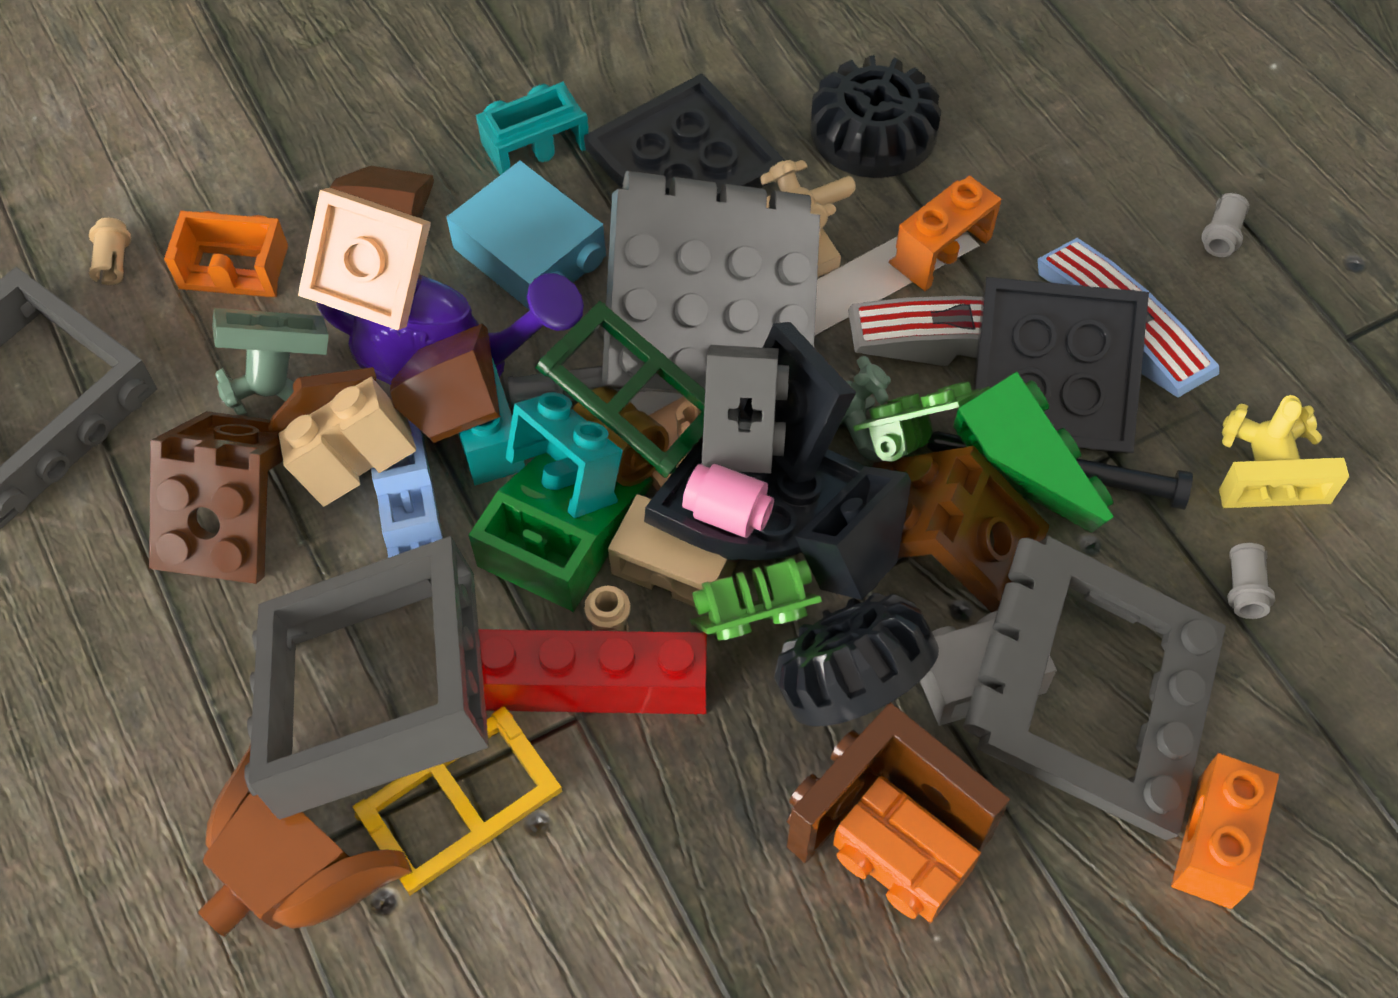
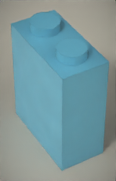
(526, 229)

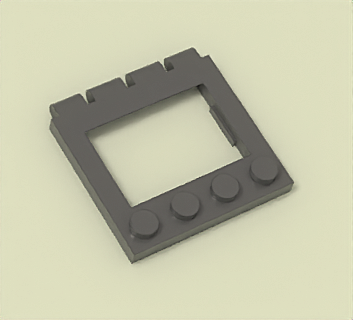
(1017, 664)

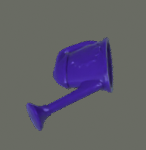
(443, 312)

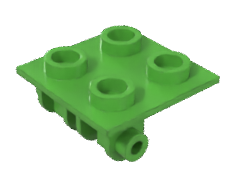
(905, 421)
(731, 620)

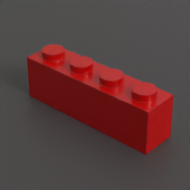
(594, 671)

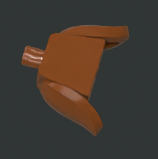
(284, 866)

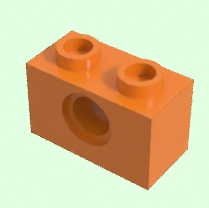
(1225, 831)

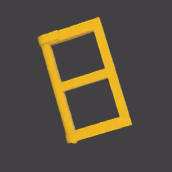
(480, 832)

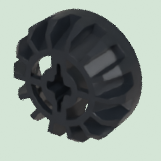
(868, 126)
(855, 660)

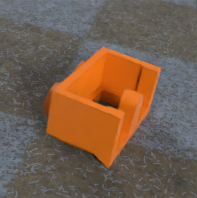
(936, 226)
(226, 235)

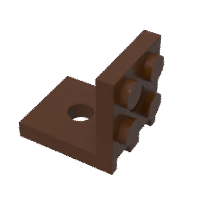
(220, 466)
(951, 512)
(913, 763)

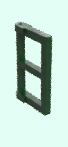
(608, 413)

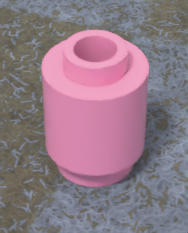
(728, 499)

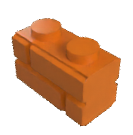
(904, 850)

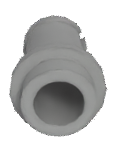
(1224, 232)
(1250, 590)

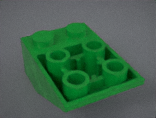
(1026, 449)
(538, 544)

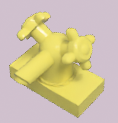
(1277, 471)

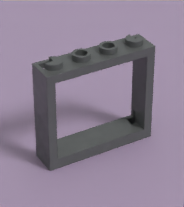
(84, 421)
(390, 749)

